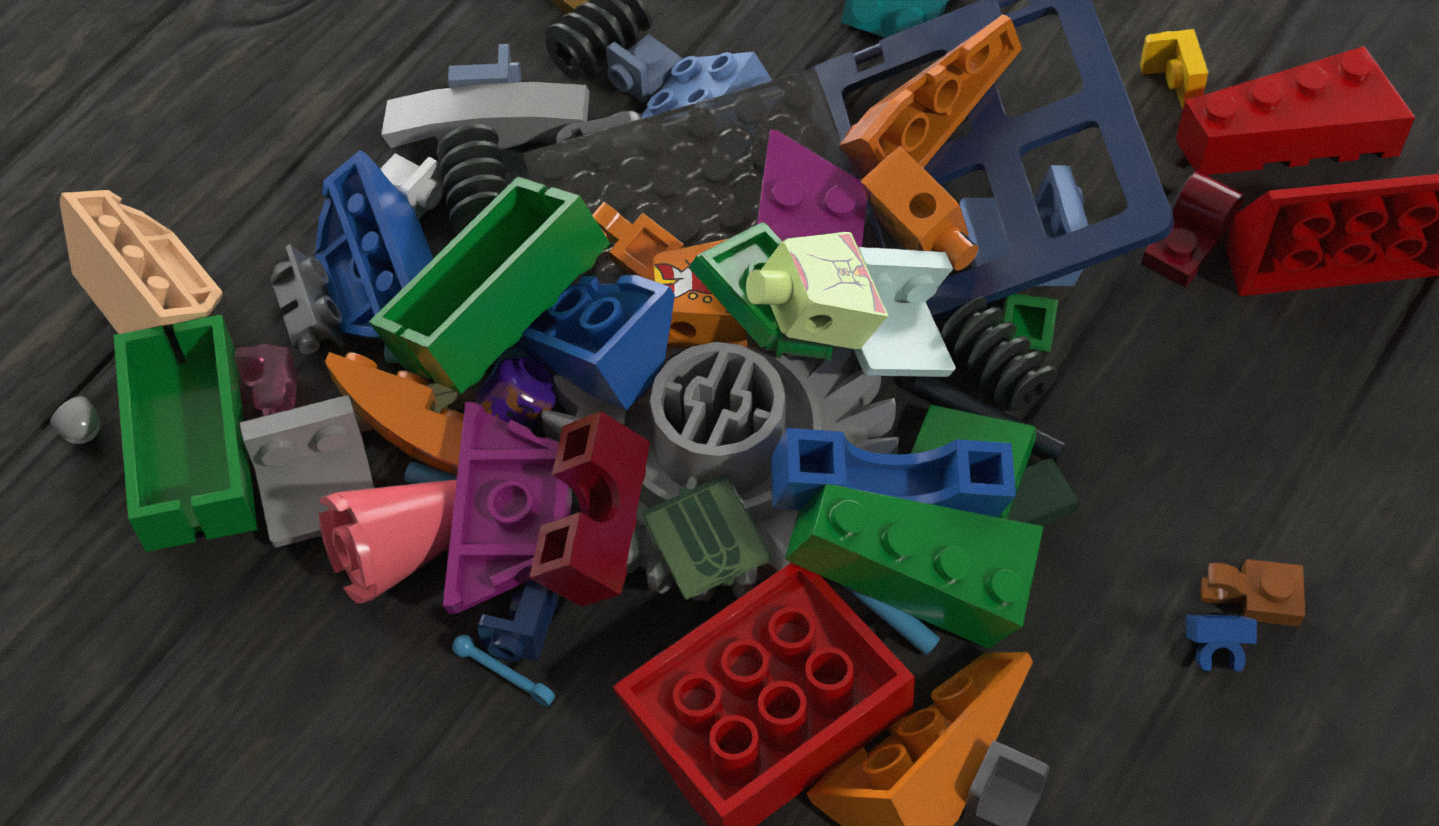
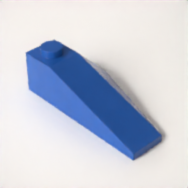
(605, 336)

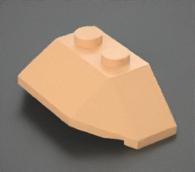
(133, 264)

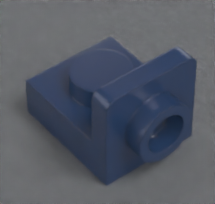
(527, 625)

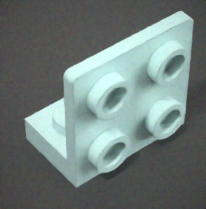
(908, 338)

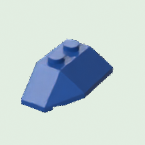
(367, 243)

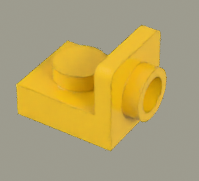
(1180, 58)

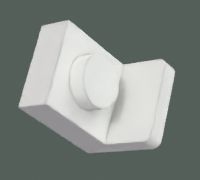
(418, 184)

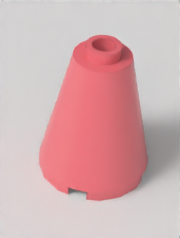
(386, 533)

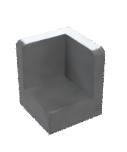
(1005, 788)

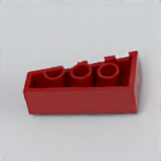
(1297, 115)

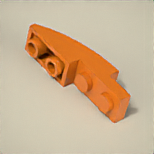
(400, 410)

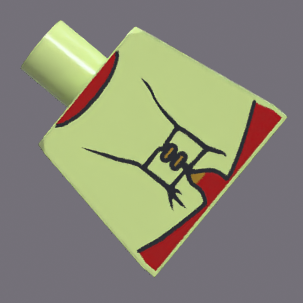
(819, 290)

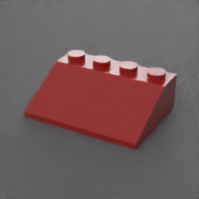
(1336, 235)
(766, 697)

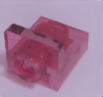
(271, 375)

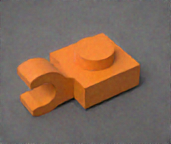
(636, 242)

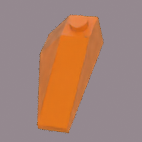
(933, 102)
(931, 756)

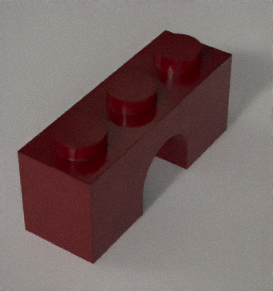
(589, 551)

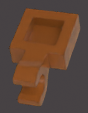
(1263, 589)

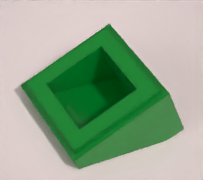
(1033, 318)

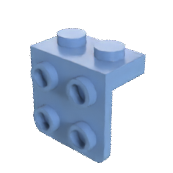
(705, 78)
(1060, 209)

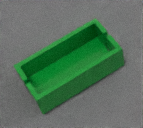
(490, 283)
(183, 434)

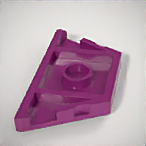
(808, 194)
(498, 507)

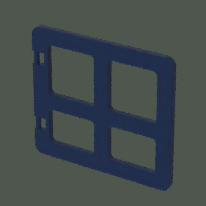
(1001, 141)

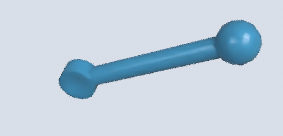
(465, 647)

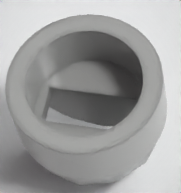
(76, 421)

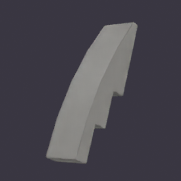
(516, 110)

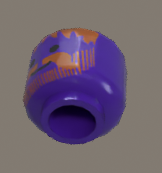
(518, 391)

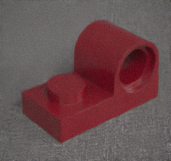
(1200, 225)

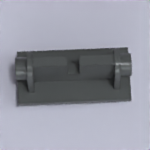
(303, 284)

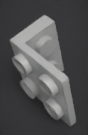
(304, 458)

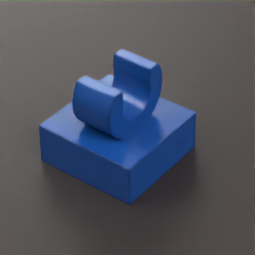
(1220, 632)

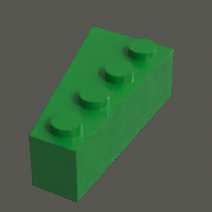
(921, 558)

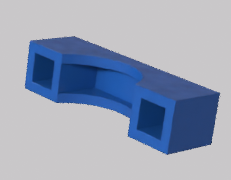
(955, 476)

